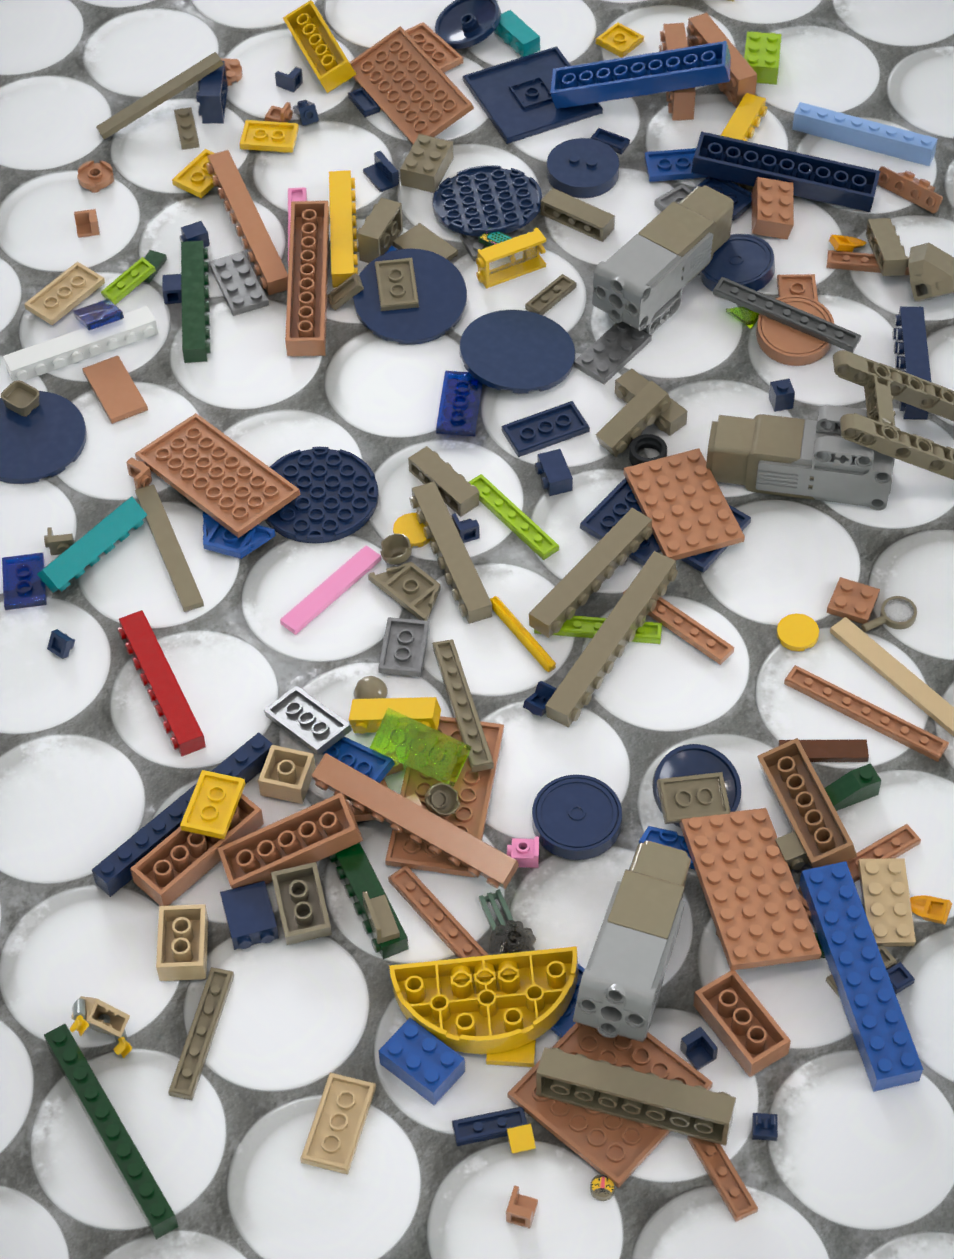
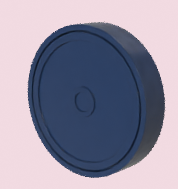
(583, 167)
(742, 260)
(577, 817)

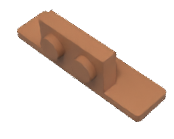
(910, 188)

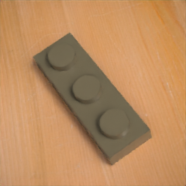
(186, 128)

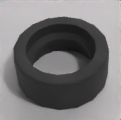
(646, 441)

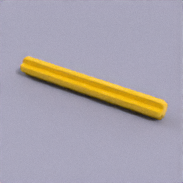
(522, 634)

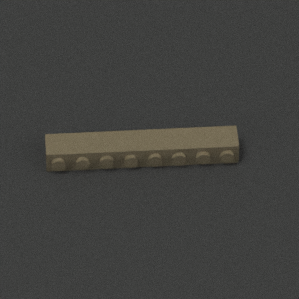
(451, 553)
(590, 573)

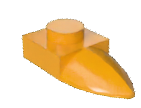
(845, 243)
(931, 908)

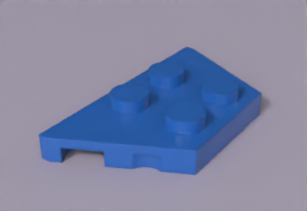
(222, 541)

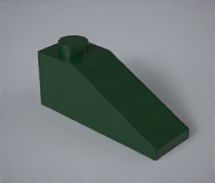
(854, 787)

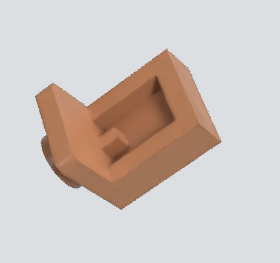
(278, 114)
(140, 473)

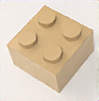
(286, 774)

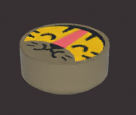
(602, 1187)

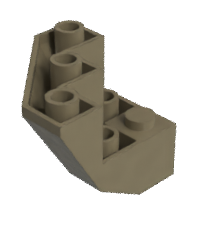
(930, 272)

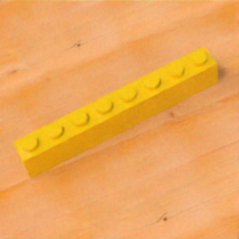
(341, 226)

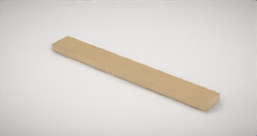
(895, 673)

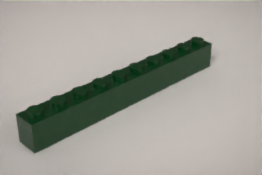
(111, 1131)

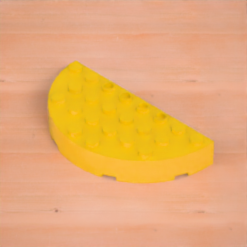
(490, 999)

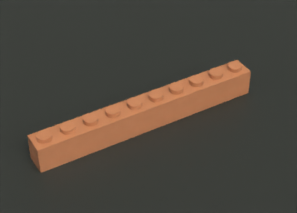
(248, 222)
(416, 821)

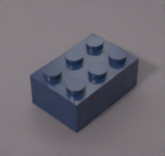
(213, 96)

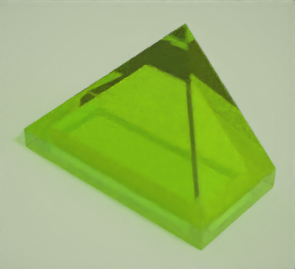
(743, 315)

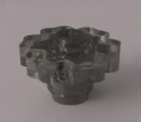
(511, 932)

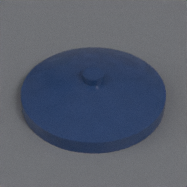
(468, 22)
(697, 760)

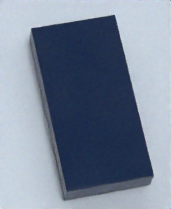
(363, 102)
(615, 141)

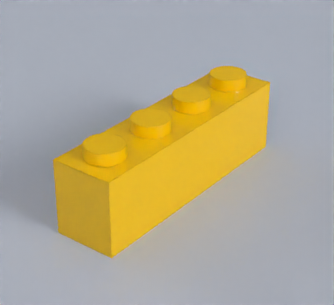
(746, 118)
(368, 713)

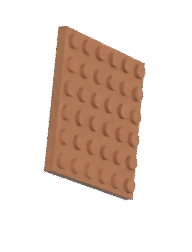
(604, 1140)

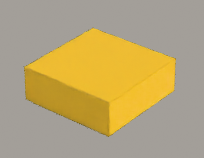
(521, 1138)

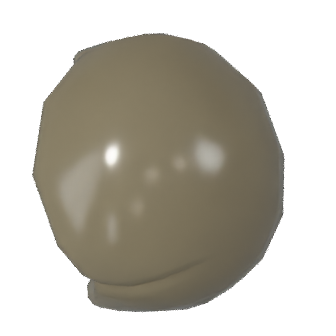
(396, 549)
(370, 688)
(442, 800)

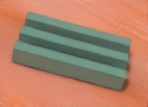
(491, 898)

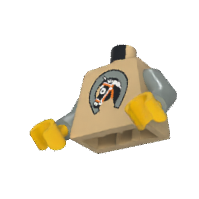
(101, 1018)

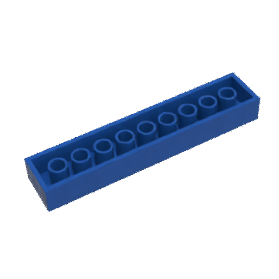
(641, 75)
(860, 977)

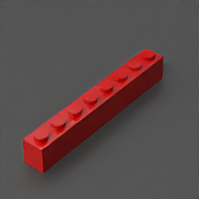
(162, 683)

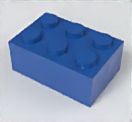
(422, 1061)

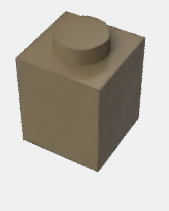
(792, 850)

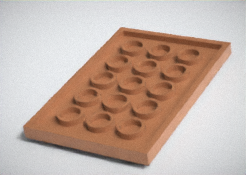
(684, 505)

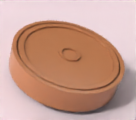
(789, 344)

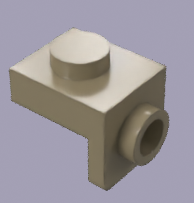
(57, 543)

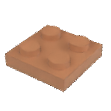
(853, 600)

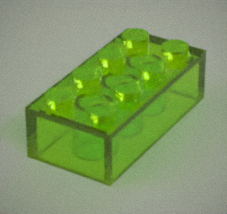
(420, 747)

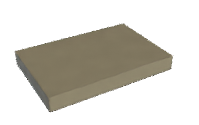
(422, 238)
(396, 284)
(692, 796)

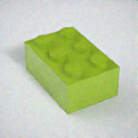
(763, 55)

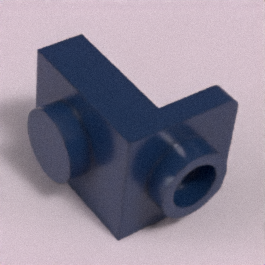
(306, 111)
(538, 700)

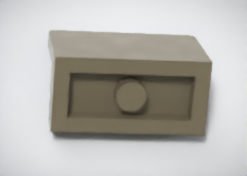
(380, 918)

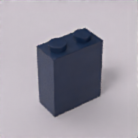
(249, 915)

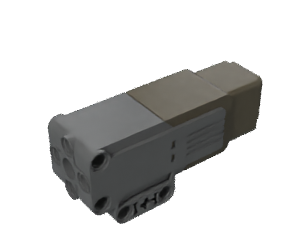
(648, 273)
(799, 458)
(634, 944)

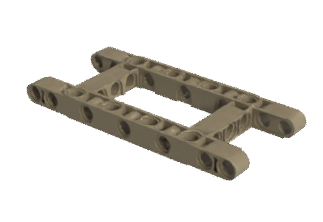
(879, 430)

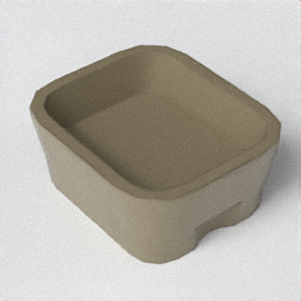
(20, 397)

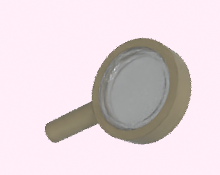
(896, 613)

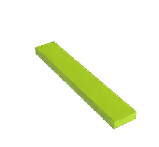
(514, 518)
(588, 626)

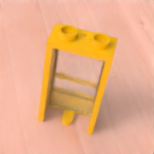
(511, 258)

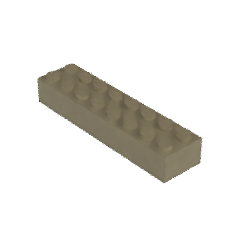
(635, 1095)

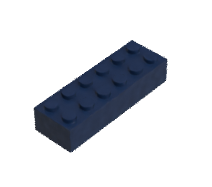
(911, 352)

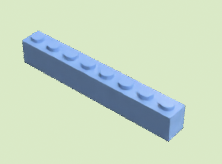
(864, 134)

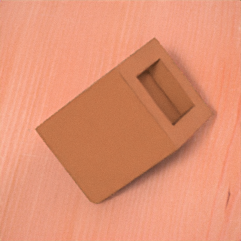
(86, 223)
(521, 1209)

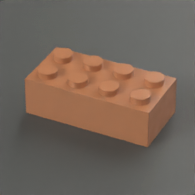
(741, 1023)

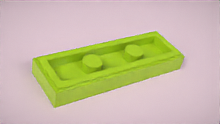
(128, 280)

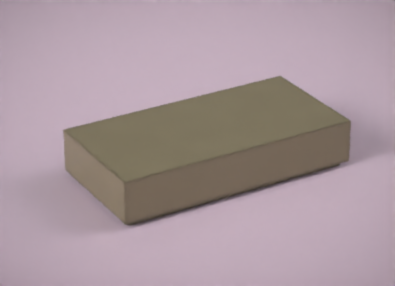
(345, 291)

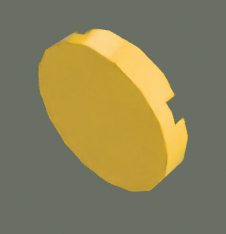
(410, 527)
(797, 632)

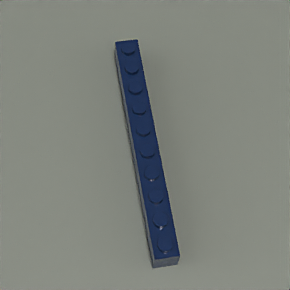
(115, 869)

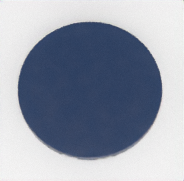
(486, 199)
(440, 299)
(517, 351)
(41, 441)
(334, 496)

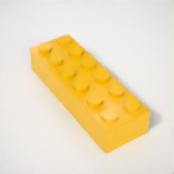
(319, 46)

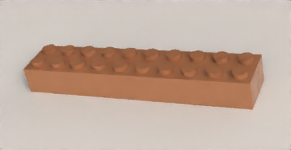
(307, 279)

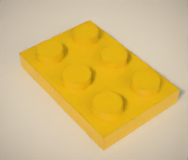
(269, 136)
(195, 177)
(212, 804)

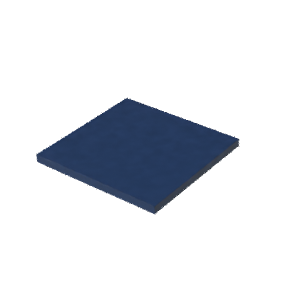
(519, 96)

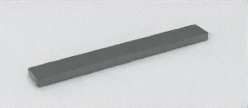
(787, 314)

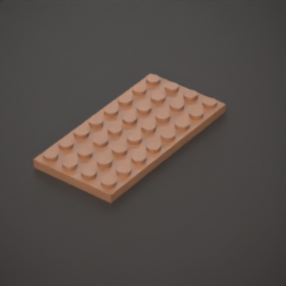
(409, 86)
(217, 475)
(474, 797)
(749, 889)

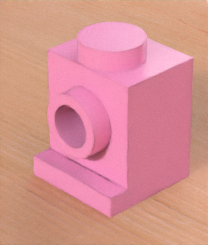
(525, 852)

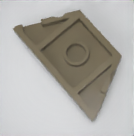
(409, 588)

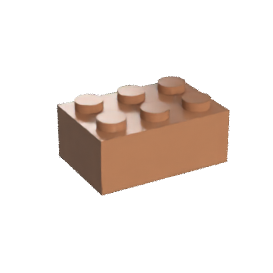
(772, 208)

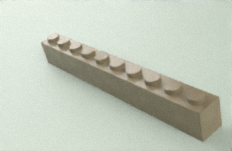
(611, 639)

